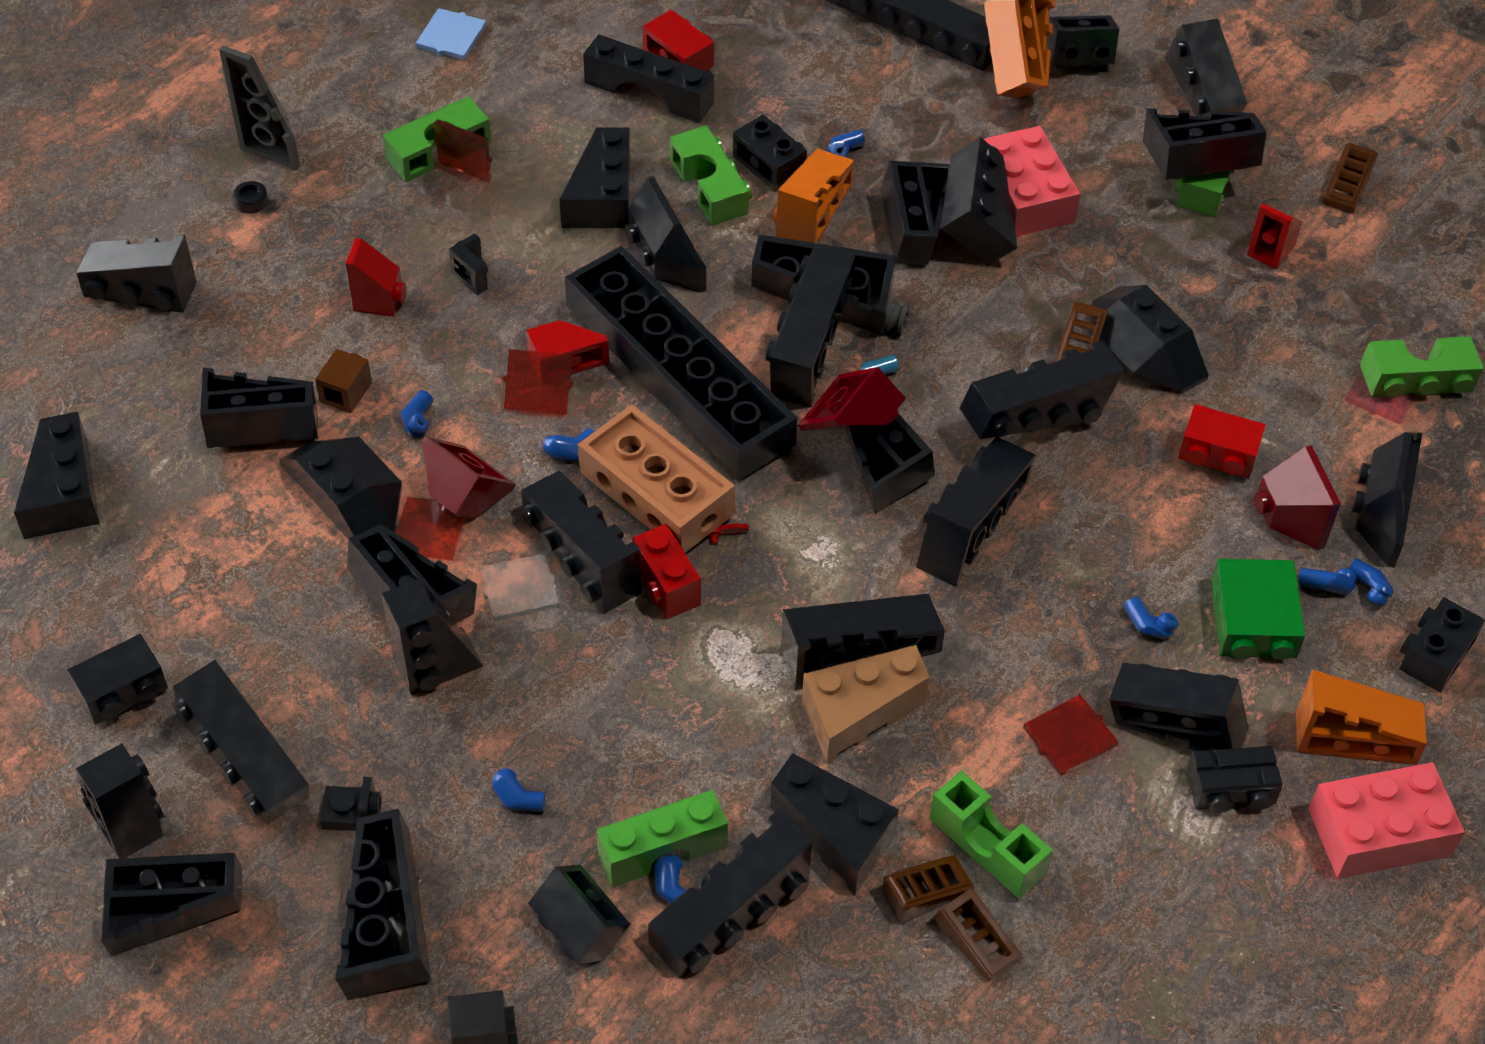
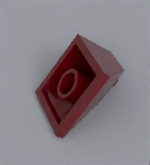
(855, 401)
(462, 479)
(1299, 499)

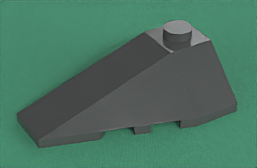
(256, 111)

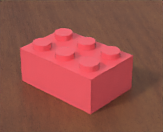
(1037, 181)
(1385, 820)

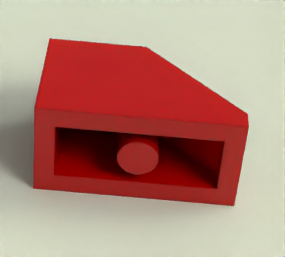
(1273, 236)
(373, 280)
(560, 337)

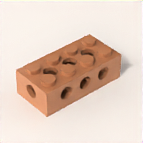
(656, 477)

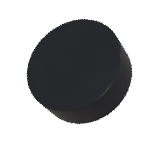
(250, 197)

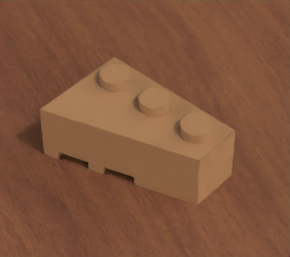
(862, 696)

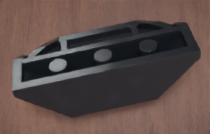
(663, 240)
(1150, 339)
(347, 483)
(1387, 495)

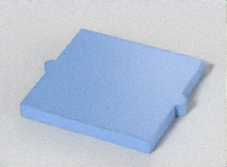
(451, 34)

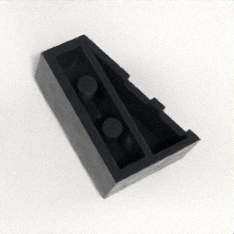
(600, 183)
(58, 480)
(386, 561)
(838, 818)
(165, 896)

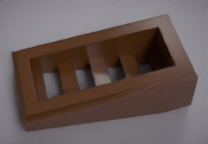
(1350, 177)
(1072, 321)
(908, 909)
(980, 915)

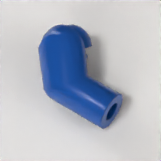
(843, 143)
(413, 414)
(564, 447)
(1374, 578)
(1337, 582)
(1158, 627)
(513, 795)
(667, 877)

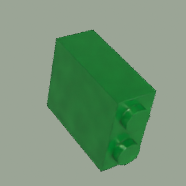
(1257, 608)

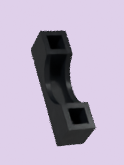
(681, 86)

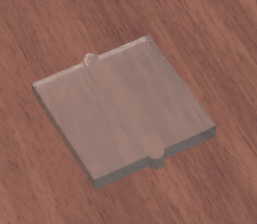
(519, 587)

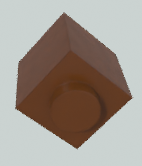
(343, 380)

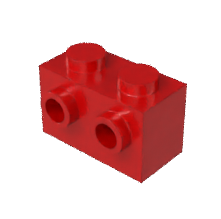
(678, 40)
(1221, 441)
(668, 572)

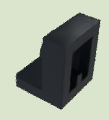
(468, 265)
(346, 804)

